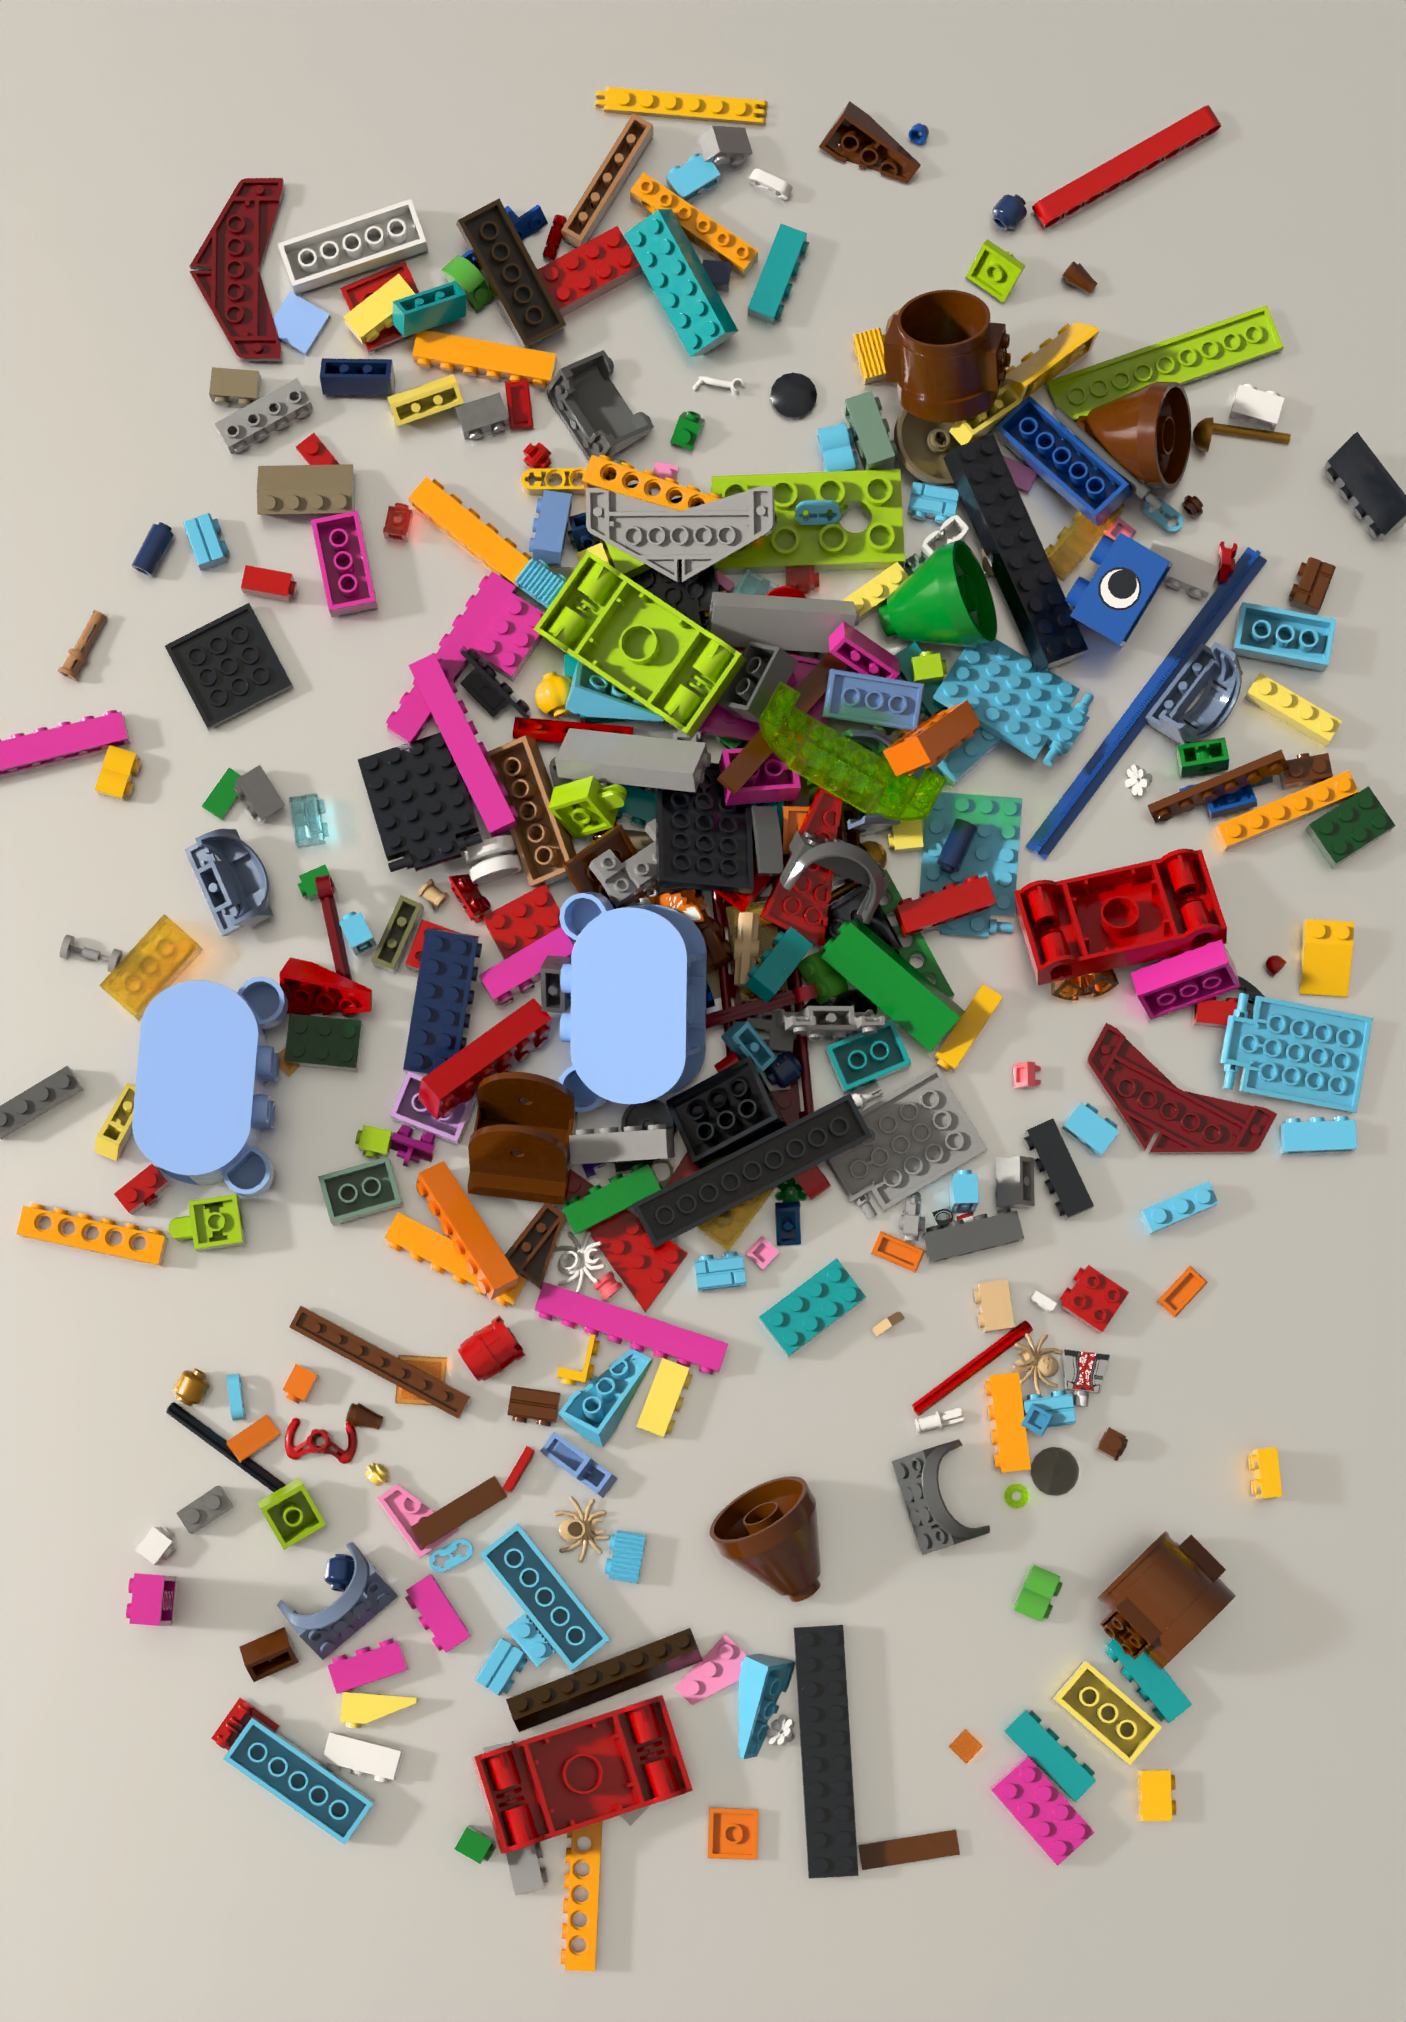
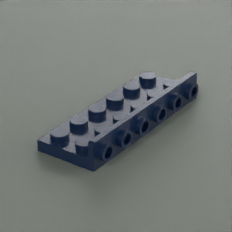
(441, 999)

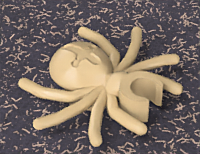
(1037, 1362)
(581, 1528)

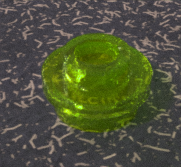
(1024, 1495)

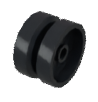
(653, 1111)

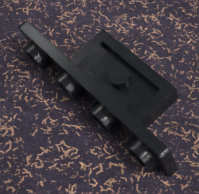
(487, 689)

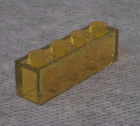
(1077, 542)

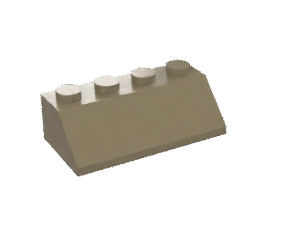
(305, 489)

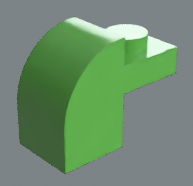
(469, 280)

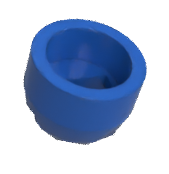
(913, 133)

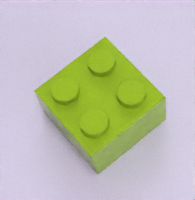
(291, 1513)

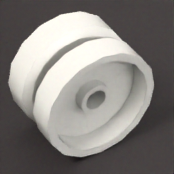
(492, 859)

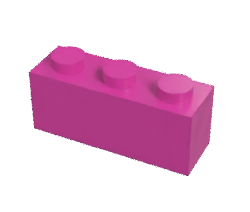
(862, 653)
(437, 1614)
(367, 1666)

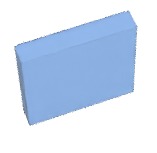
(299, 323)

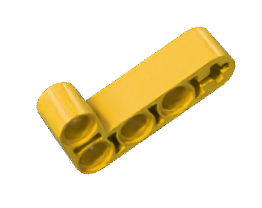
(567, 476)

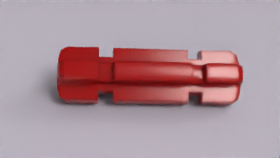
(554, 237)

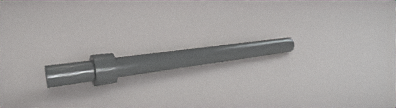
(1142, 490)

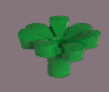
(790, 1197)

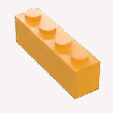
(1008, 1415)

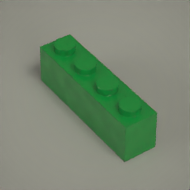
(612, 1198)

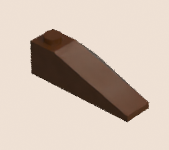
(864, 142)

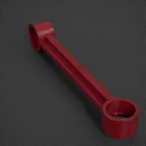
(327, 897)
(759, 1006)

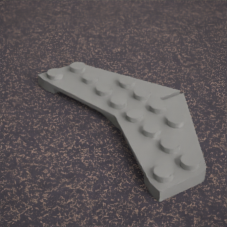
(695, 535)

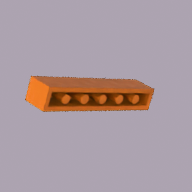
(466, 1230)

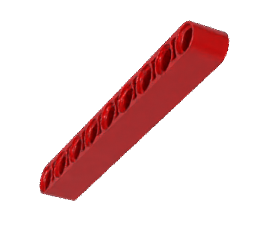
(1126, 166)

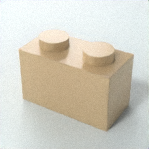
(995, 1306)

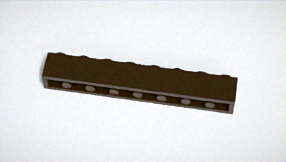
(604, 1680)

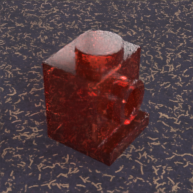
(399, 530)
(802, 578)

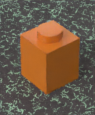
(300, 1384)

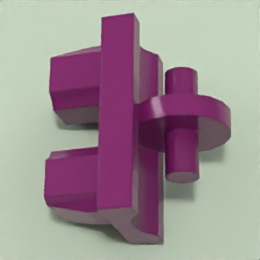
(410, 1148)

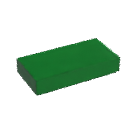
(223, 795)

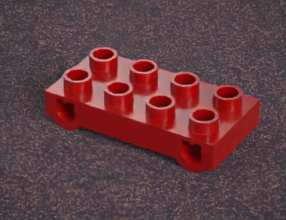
(1119, 916)
(581, 1774)

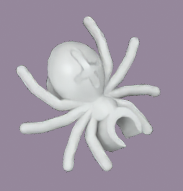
(579, 1260)

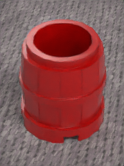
(490, 1350)

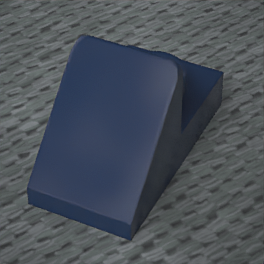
(787, 1223)

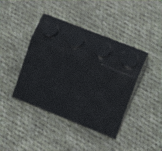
(1368, 487)
(725, 1113)

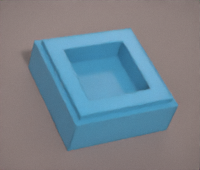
(1037, 1419)

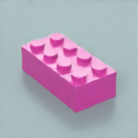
(344, 563)
(522, 969)
(1185, 979)
(151, 1599)
(1042, 1810)

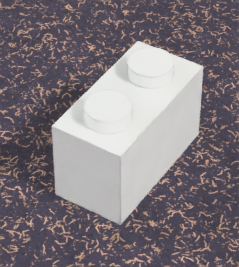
(1257, 406)

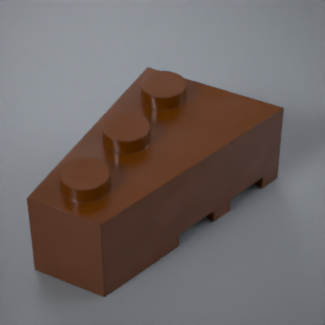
(536, 1245)

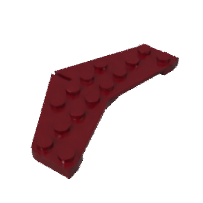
(235, 255)
(1182, 1118)

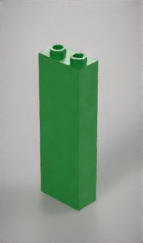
(891, 983)

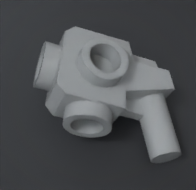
(912, 1222)

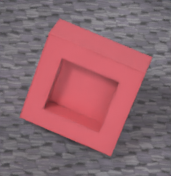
(1025, 1075)

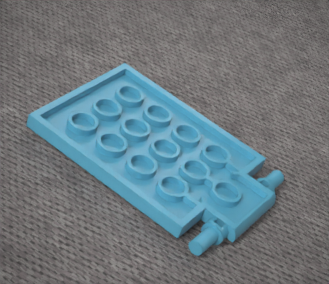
(1016, 700)
(991, 855)
(1297, 1052)

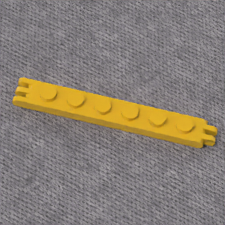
(682, 106)

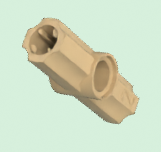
(746, 946)

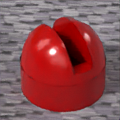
(1275, 964)

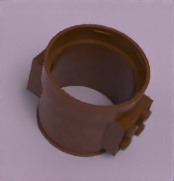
(946, 356)
(1165, 1599)

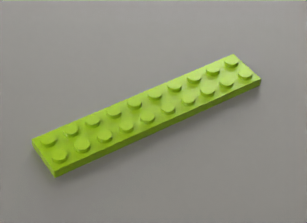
(1171, 360)

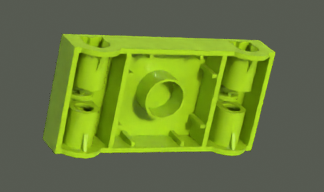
(640, 644)

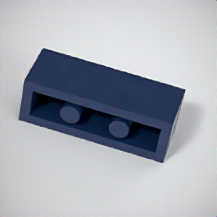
(357, 377)

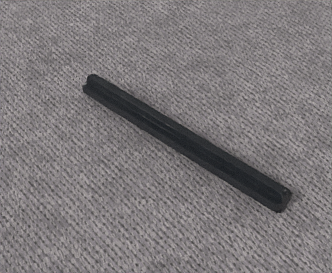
(220, 1445)

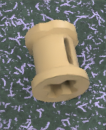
(432, 894)

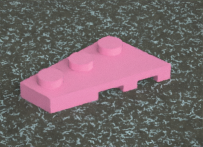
(405, 1512)
(715, 1672)

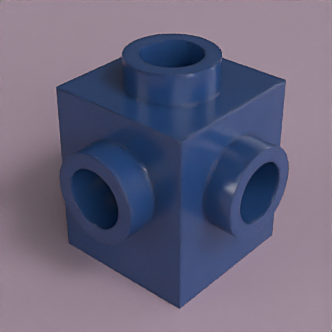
(579, 534)

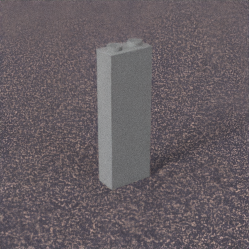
(778, 620)
(633, 760)

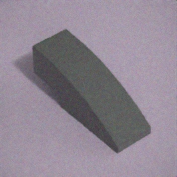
(766, 841)

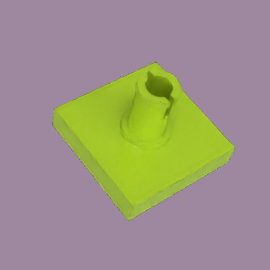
(995, 270)

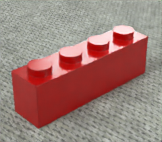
(944, 906)

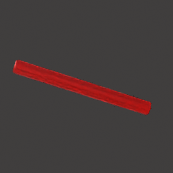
(971, 1368)

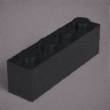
(1059, 1169)

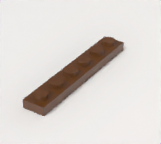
(1218, 786)

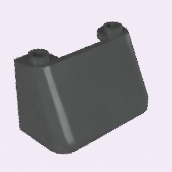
(595, 408)

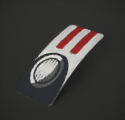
(944, 1217)

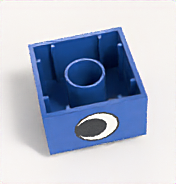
(1119, 589)

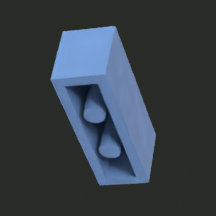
(551, 527)

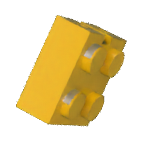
(1266, 1473)

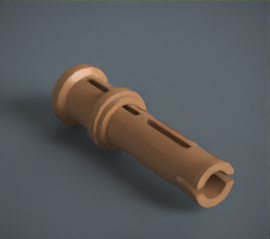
(75, 656)

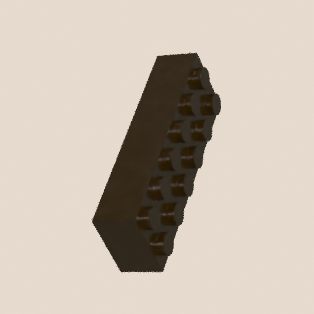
(511, 274)

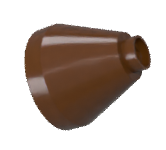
(1146, 432)
(773, 1536)

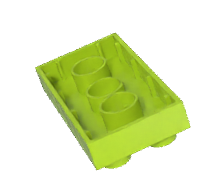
(828, 545)

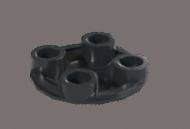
(793, 395)

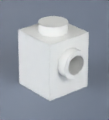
(156, 1545)

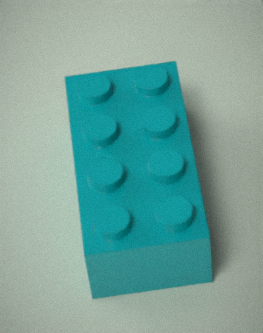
(812, 1307)

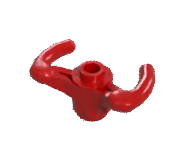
(296, 1452)

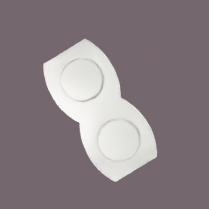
(951, 530)

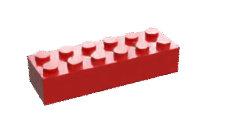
(487, 1055)

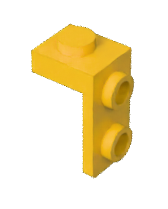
(570, 1376)

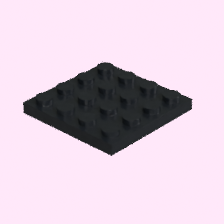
(228, 666)

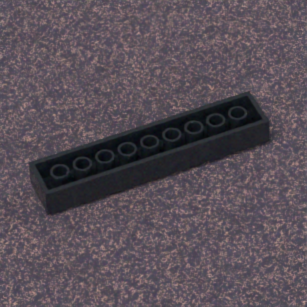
(1015, 553)
(752, 1171)
(825, 1751)

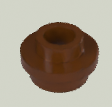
(1192, 506)

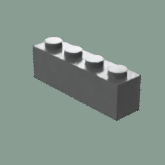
(38, 1100)
(972, 1236)

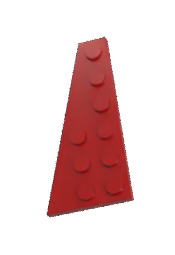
(808, 900)
(630, 1250)

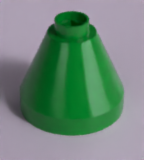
(943, 601)

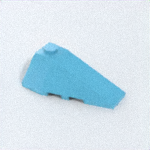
(597, 697)
(603, 1402)
(759, 1688)

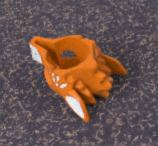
(682, 901)

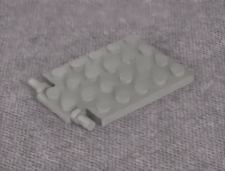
(914, 1141)

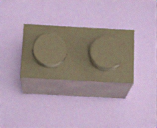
(234, 386)

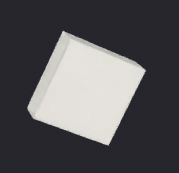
(1043, 1301)

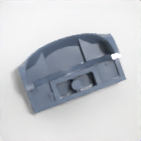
(232, 882)

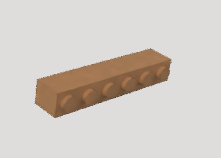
(607, 181)

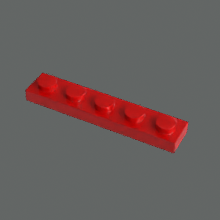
(555, 730)

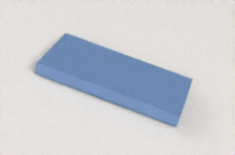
(873, 700)

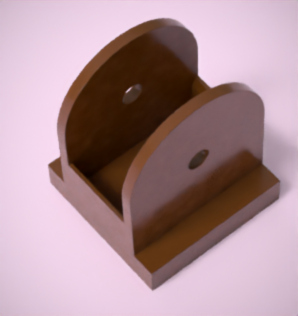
(522, 1138)

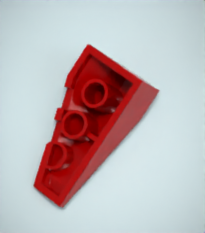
(320, 990)

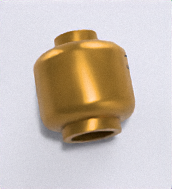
(191, 1387)

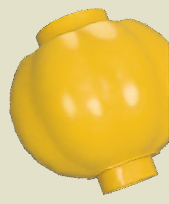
(553, 693)

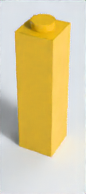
(967, 1028)

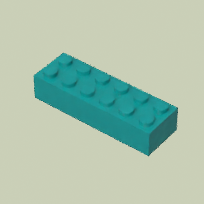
(680, 282)

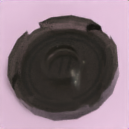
(1054, 1471)

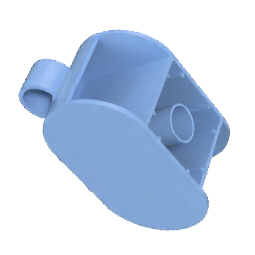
(633, 1001)
(205, 1082)

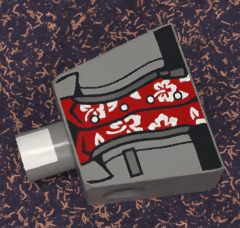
(1083, 1373)

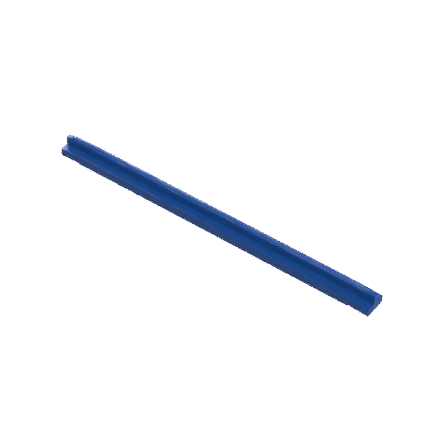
(1134, 718)

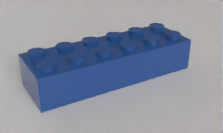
(1063, 461)

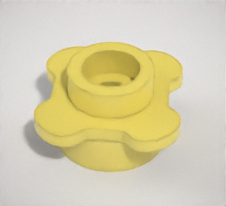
(377, 1474)

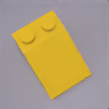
(1326, 957)

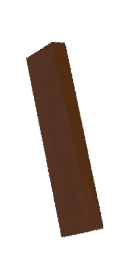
(458, 1512)
(909, 1849)

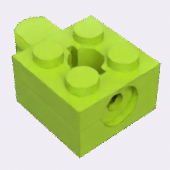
(586, 805)
(211, 1223)

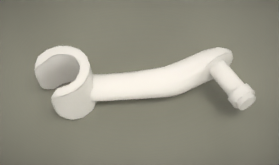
(719, 382)

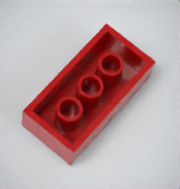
(590, 271)

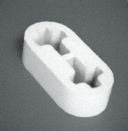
(770, 184)

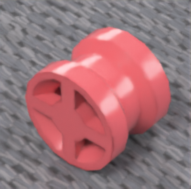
(608, 1286)

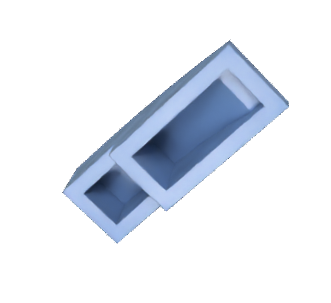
(578, 1464)

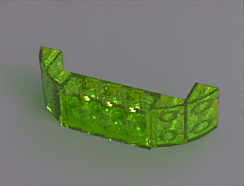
(844, 765)

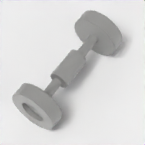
(68, 946)

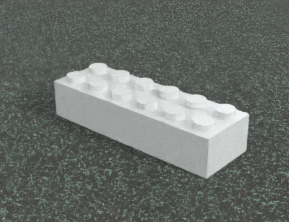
(353, 246)

